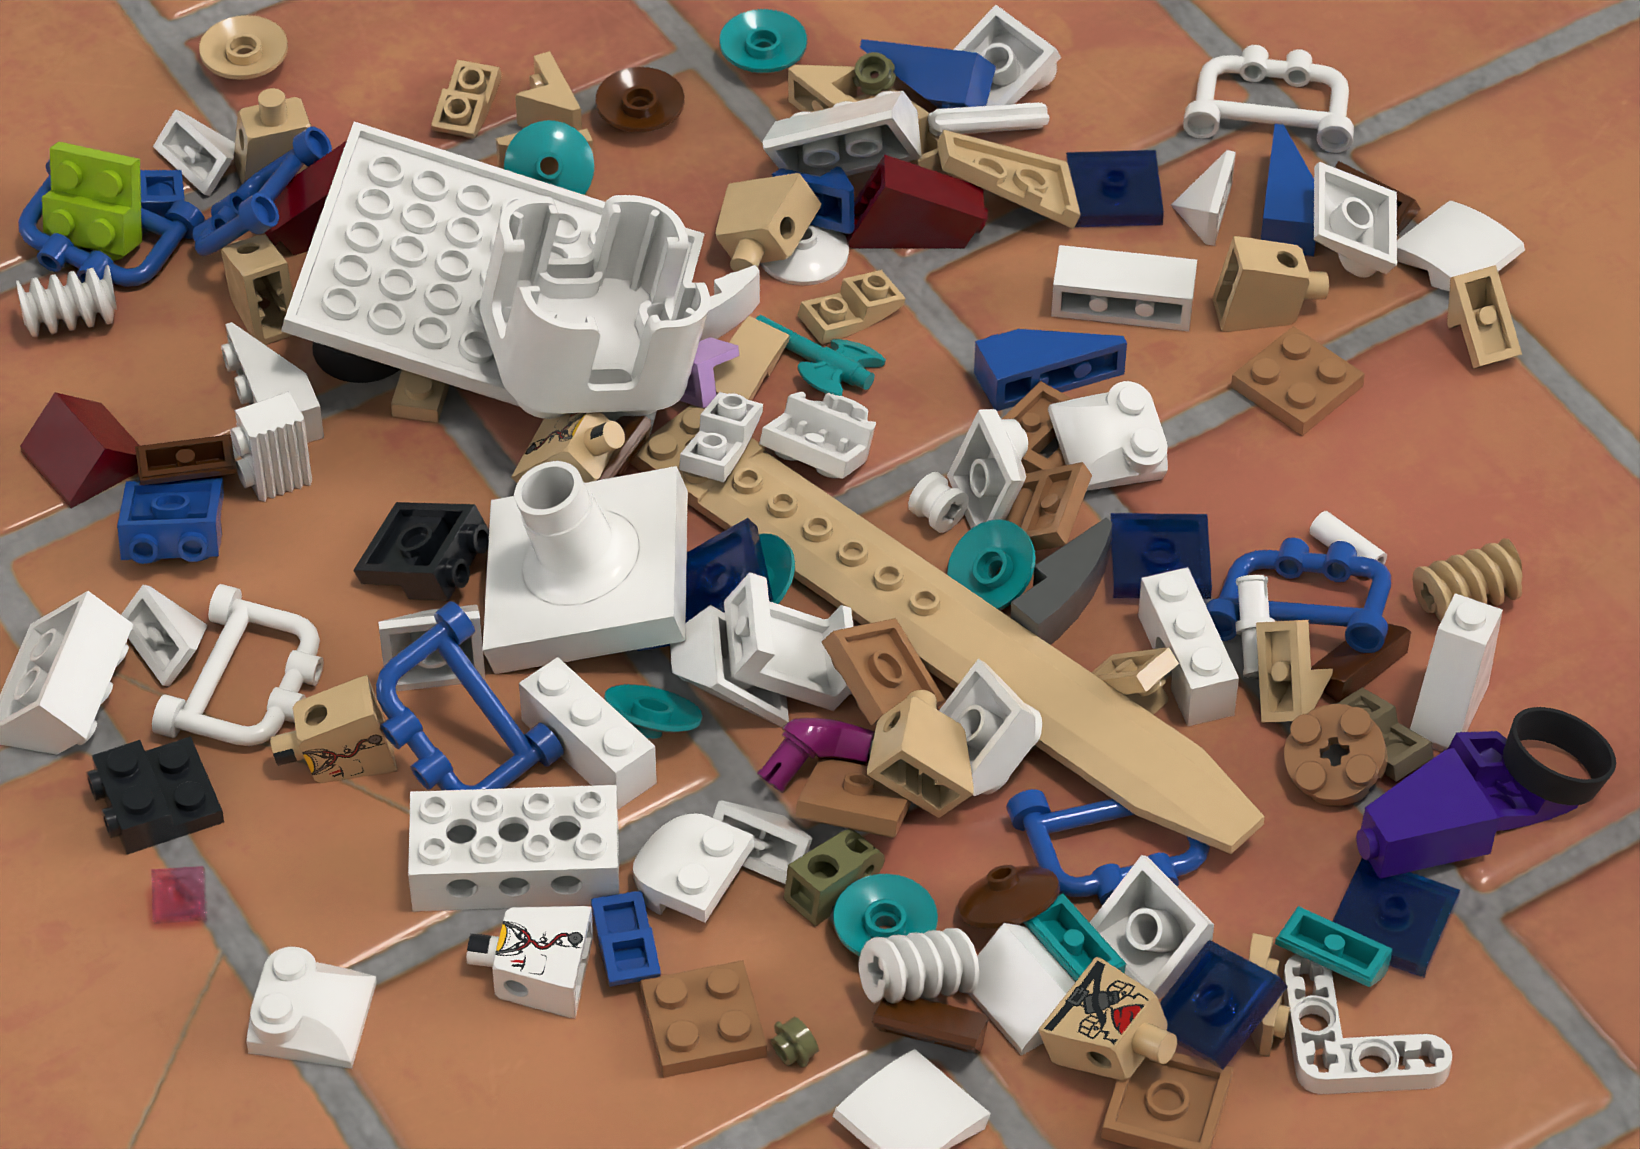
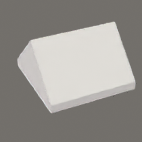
(1152, 927)
(1019, 985)

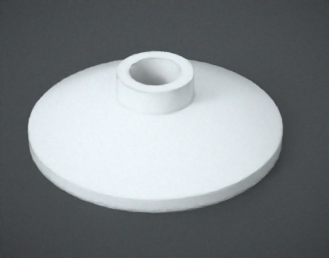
(815, 260)

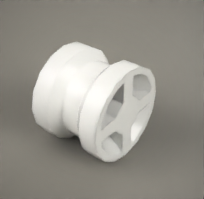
(938, 502)

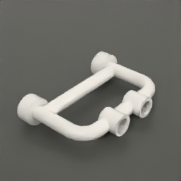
(1333, 127)
(301, 667)

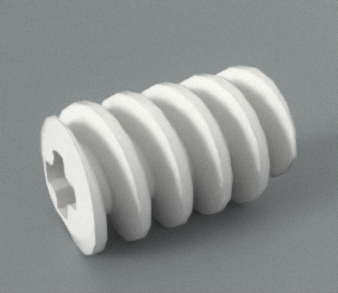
(67, 301)
(918, 965)

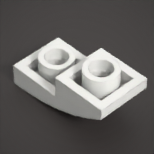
(732, 301)
(722, 436)

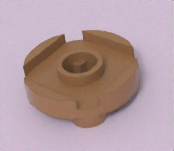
(1314, 734)

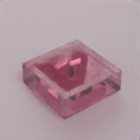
(179, 894)

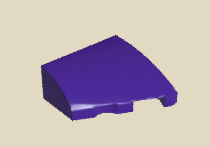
(1511, 801)

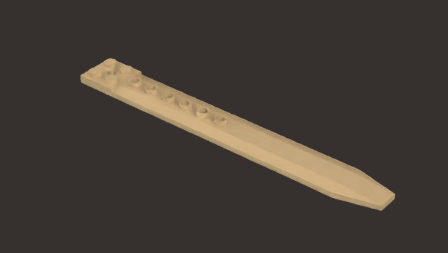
(950, 627)

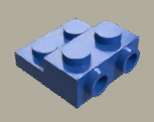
(171, 520)

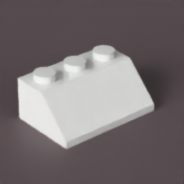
(846, 136)
(62, 676)

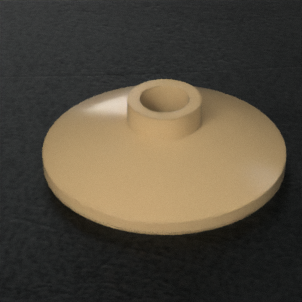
(243, 47)

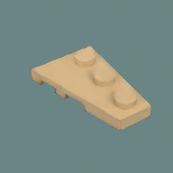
(1014, 174)

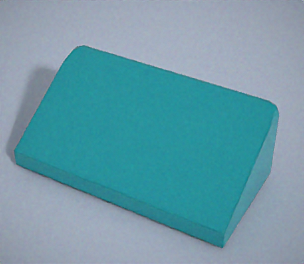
(1071, 938)
(1335, 947)

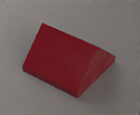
(80, 448)

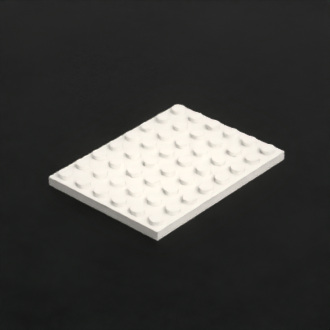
(409, 252)

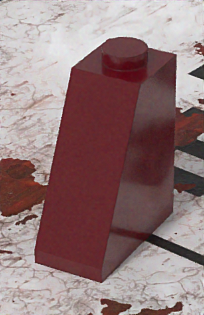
(303, 203)
(915, 209)

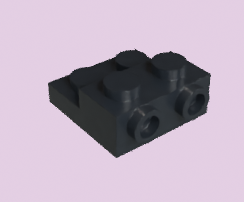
(425, 549)
(153, 793)

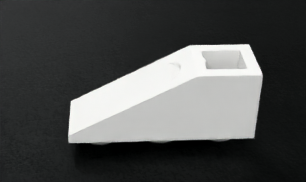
(268, 374)

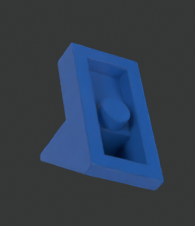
(836, 196)

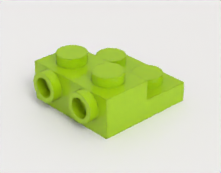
(94, 199)

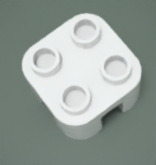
(597, 325)

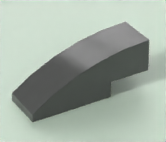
(1064, 584)

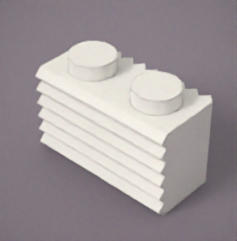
(272, 446)

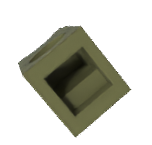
(827, 870)

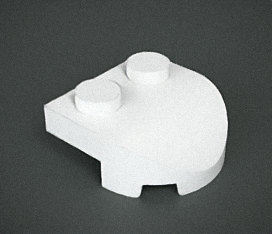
(823, 434)
(690, 864)

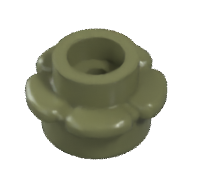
(871, 64)
(794, 1042)

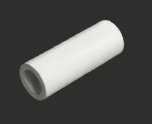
(1330, 529)

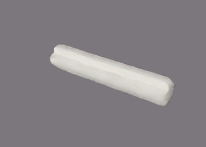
(988, 118)

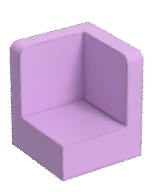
(701, 382)

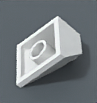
(706, 664)
(433, 670)

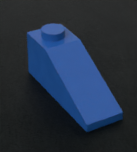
(938, 74)
(1289, 196)
(1019, 359)

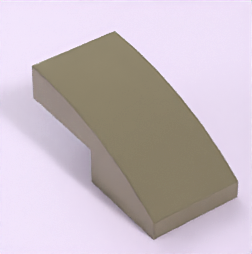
(1404, 747)

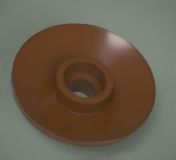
(639, 99)
(1008, 896)

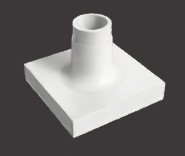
(585, 566)

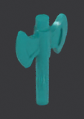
(831, 366)

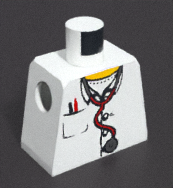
(538, 956)

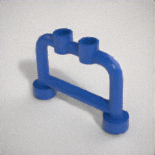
(253, 203)
(58, 249)
(1365, 626)
(404, 727)
(1032, 813)

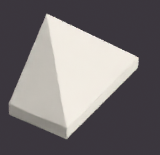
(195, 150)
(1206, 199)
(162, 633)
(775, 838)

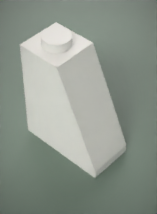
(1457, 670)

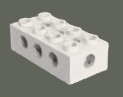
(513, 847)

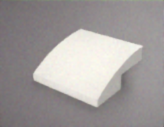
(1456, 243)
(911, 1108)

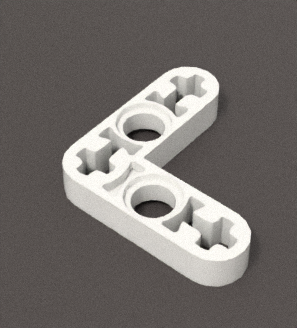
(1343, 1054)

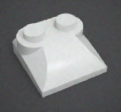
(1019, 54)
(1355, 220)
(1112, 435)
(990, 466)
(996, 726)
(309, 1009)

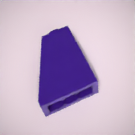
(1428, 820)

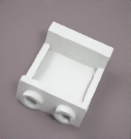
(782, 646)

